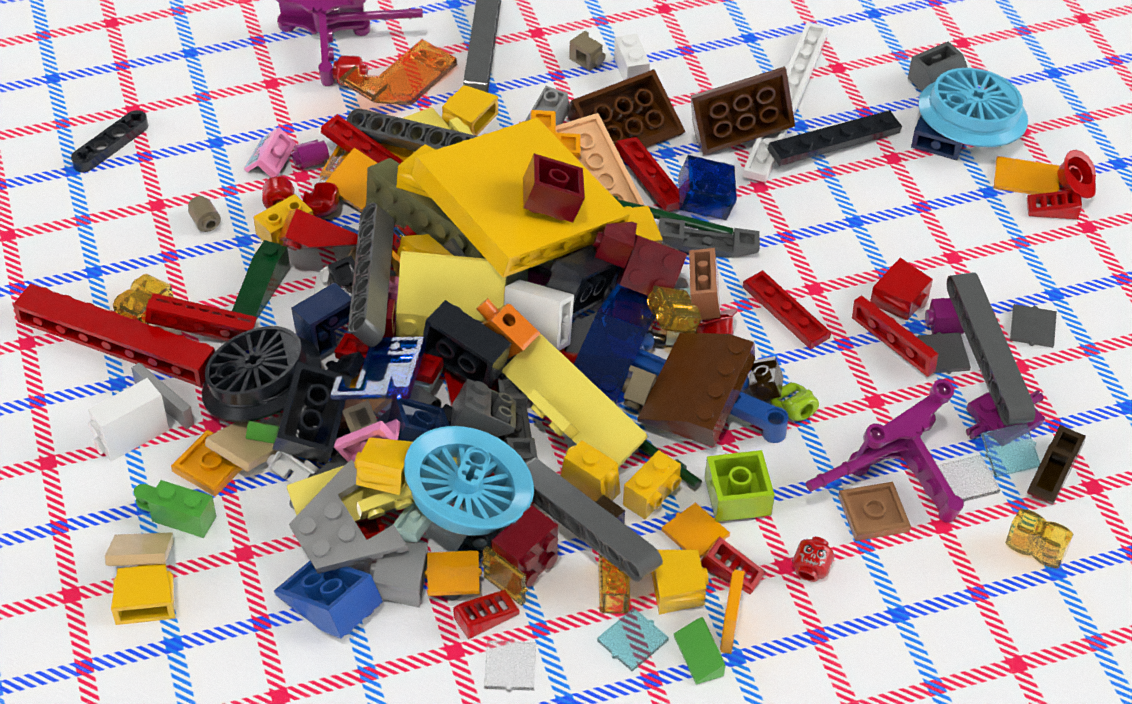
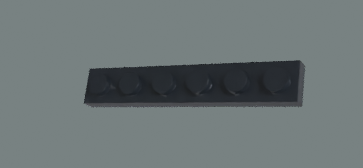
(834, 137)

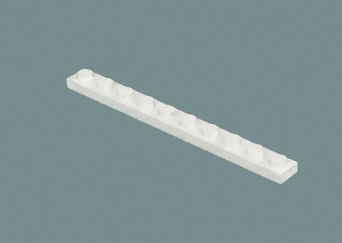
(798, 72)

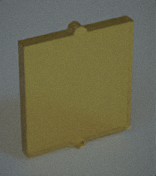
(504, 575)

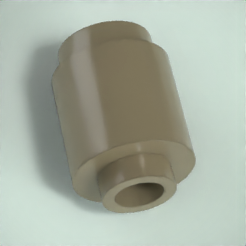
(203, 213)

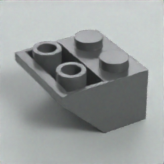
(933, 62)
(484, 409)

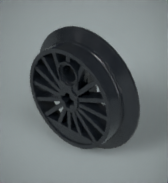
(244, 384)

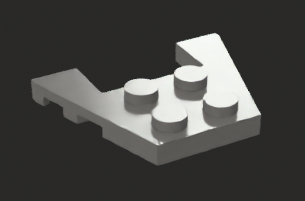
(330, 532)

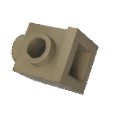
(586, 51)
(638, 387)
(359, 416)

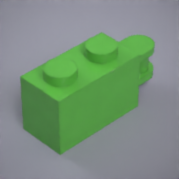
(177, 507)

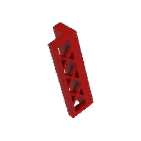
(196, 318)

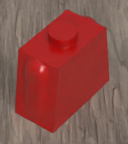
(902, 290)

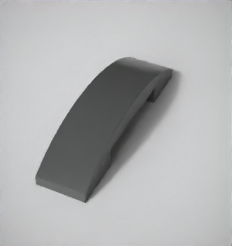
(741, 243)
(521, 438)

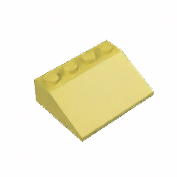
(432, 278)

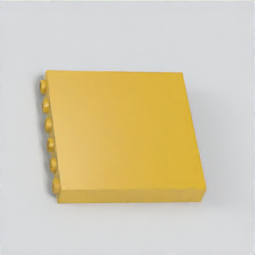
(482, 194)

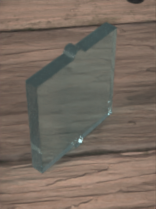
(1010, 449)
(632, 639)

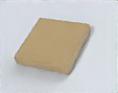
(236, 448)
(139, 549)

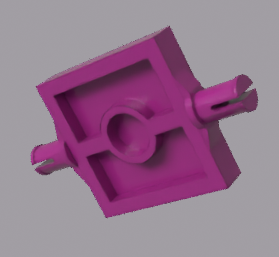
(987, 416)

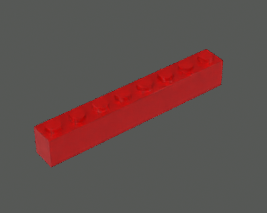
(113, 334)

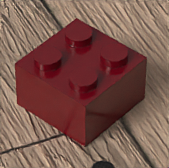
(553, 188)
(650, 266)
(529, 544)

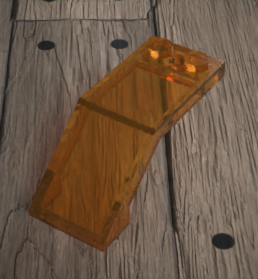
(406, 78)

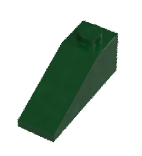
(262, 278)

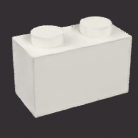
(630, 56)

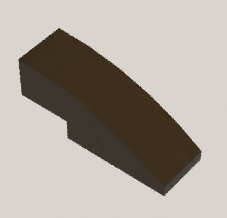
(1056, 464)

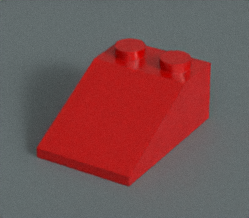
(308, 231)

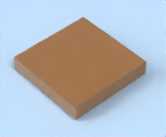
(874, 511)

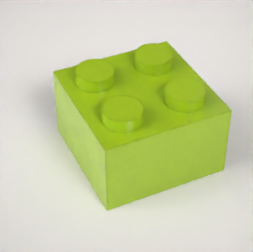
(739, 485)

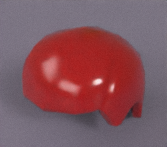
(323, 199)

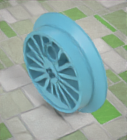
(958, 108)
(468, 480)

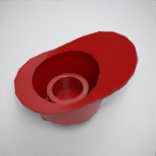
(1078, 174)
(720, 325)

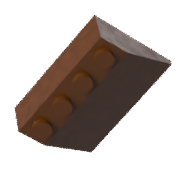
(632, 109)
(742, 111)
(699, 385)

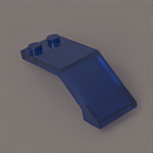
(615, 340)
(386, 372)

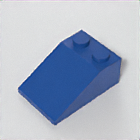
(331, 599)

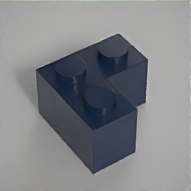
(320, 317)

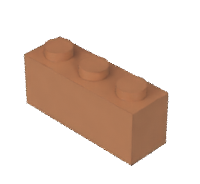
(704, 282)

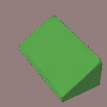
(261, 431)
(700, 651)

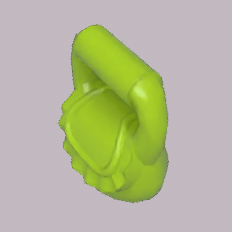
(798, 406)

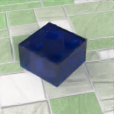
(707, 187)

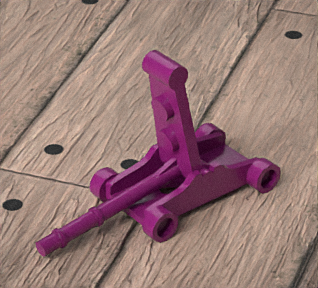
(323, 18)
(902, 439)

